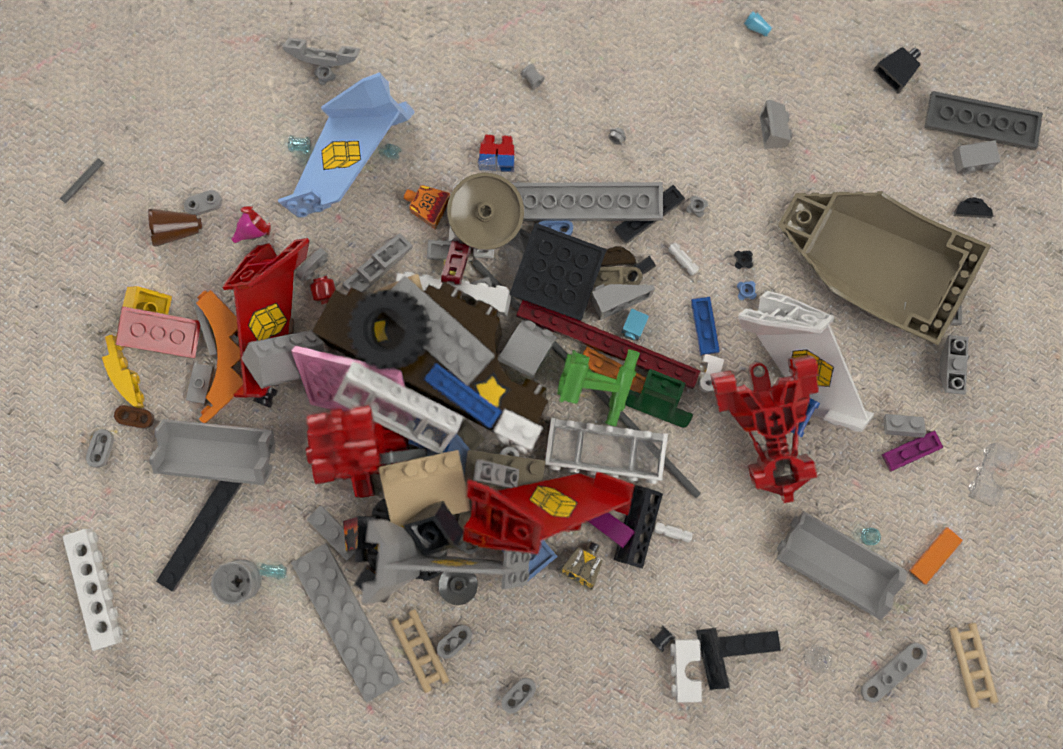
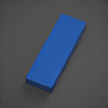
(705, 326)

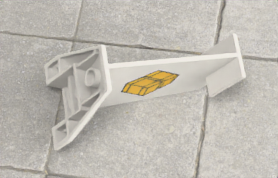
(797, 329)

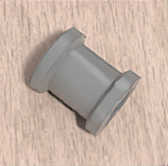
(532, 76)

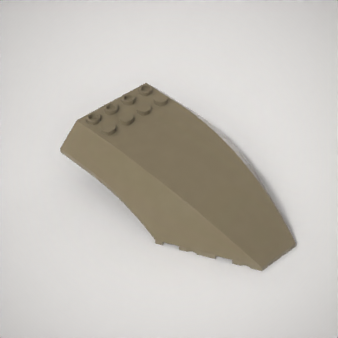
(886, 256)

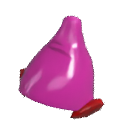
(250, 226)

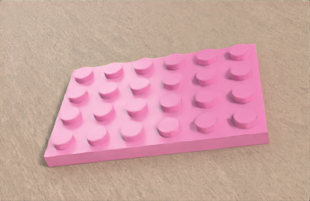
(324, 373)

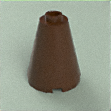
(172, 226)

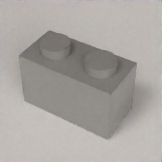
(976, 157)

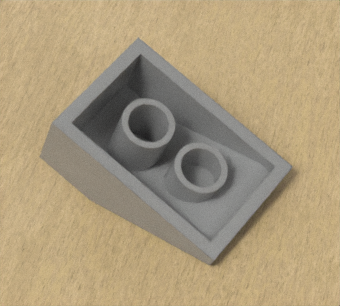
(617, 297)
(527, 348)

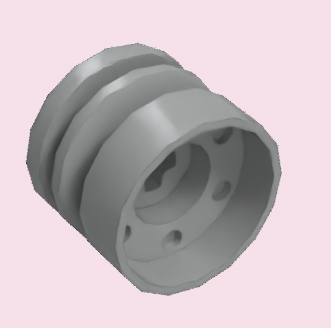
(225, 583)

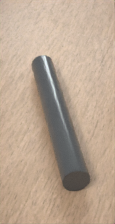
(81, 181)

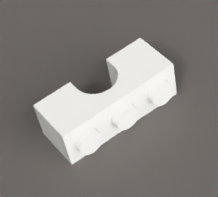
(684, 652)

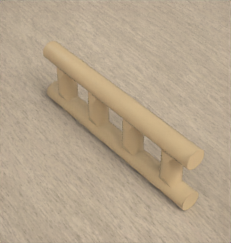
(431, 656)
(968, 676)

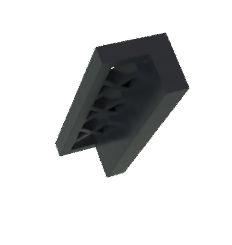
(635, 520)

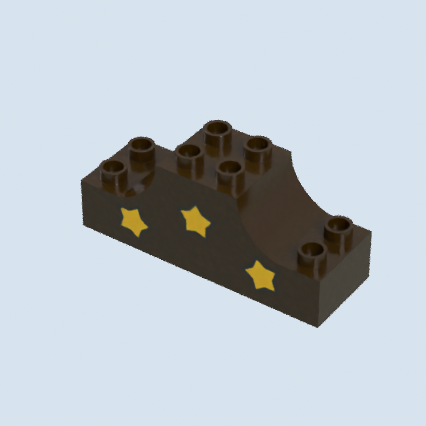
(480, 321)

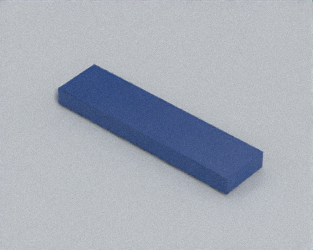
(463, 395)

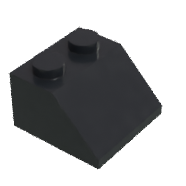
(434, 529)

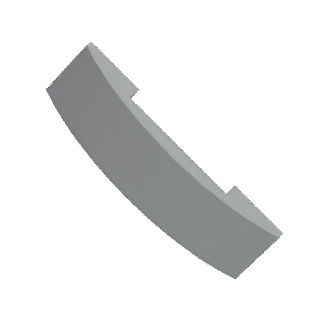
(299, 49)

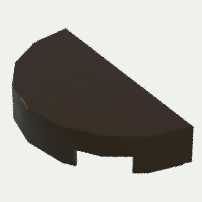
(618, 257)

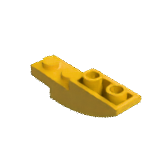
(123, 379)

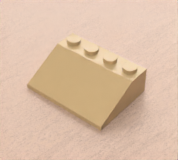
(424, 482)

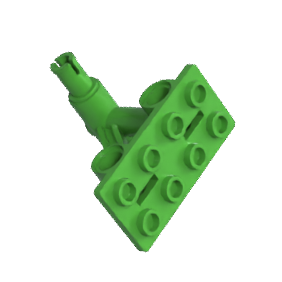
(579, 376)

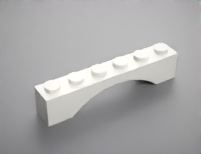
(497, 297)

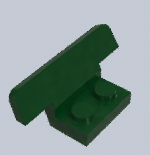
(660, 399)

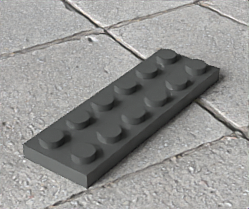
(983, 120)

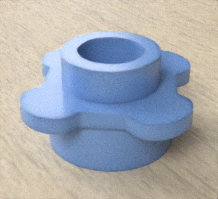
(751, 290)

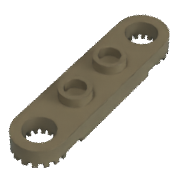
(617, 275)

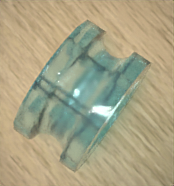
(392, 151)
(871, 530)

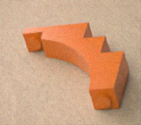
(226, 379)

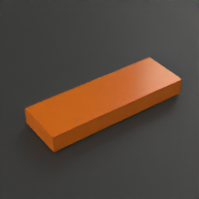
(935, 555)

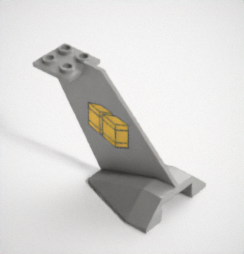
(402, 560)

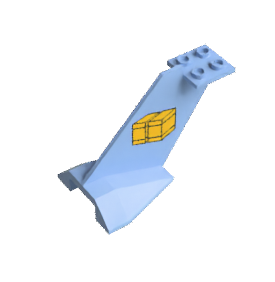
(349, 138)

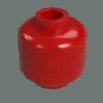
(322, 289)

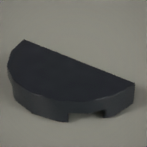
(973, 208)

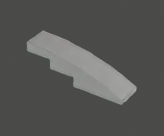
(379, 264)

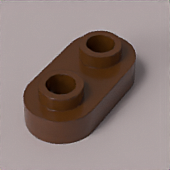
(135, 417)

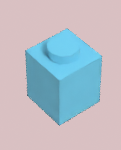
(634, 324)

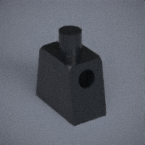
(898, 67)

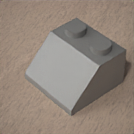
(774, 125)

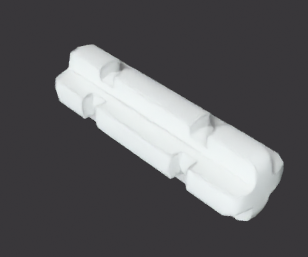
(683, 259)
(673, 532)

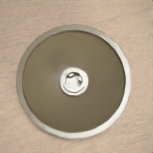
(485, 211)

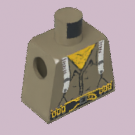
(583, 566)

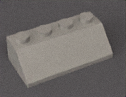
(272, 358)

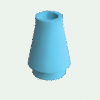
(757, 23)

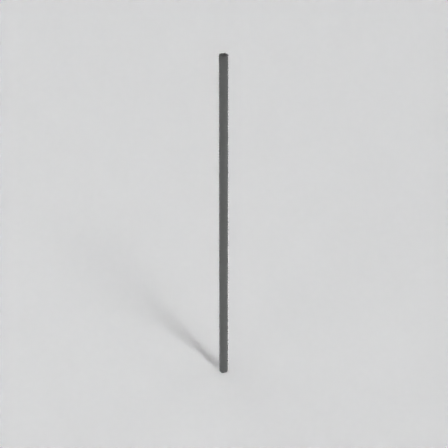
(600, 393)

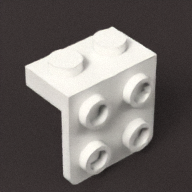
(517, 431)

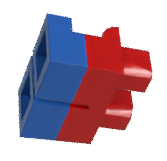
(505, 152)

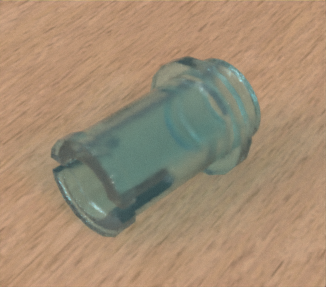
(273, 571)

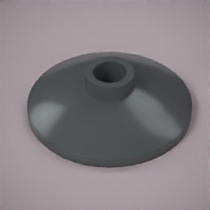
(454, 595)

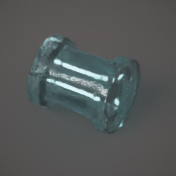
(299, 144)

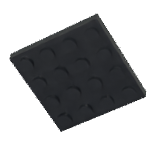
(558, 272)

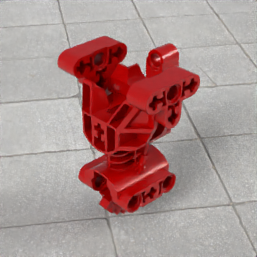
(772, 414)
(349, 447)

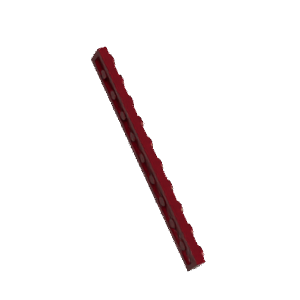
(607, 342)

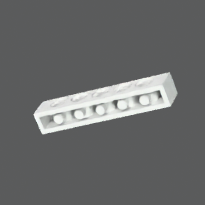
(83, 582)

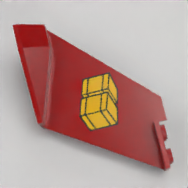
(263, 300)
(533, 512)

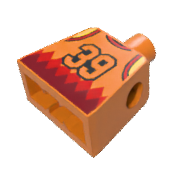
(428, 204)

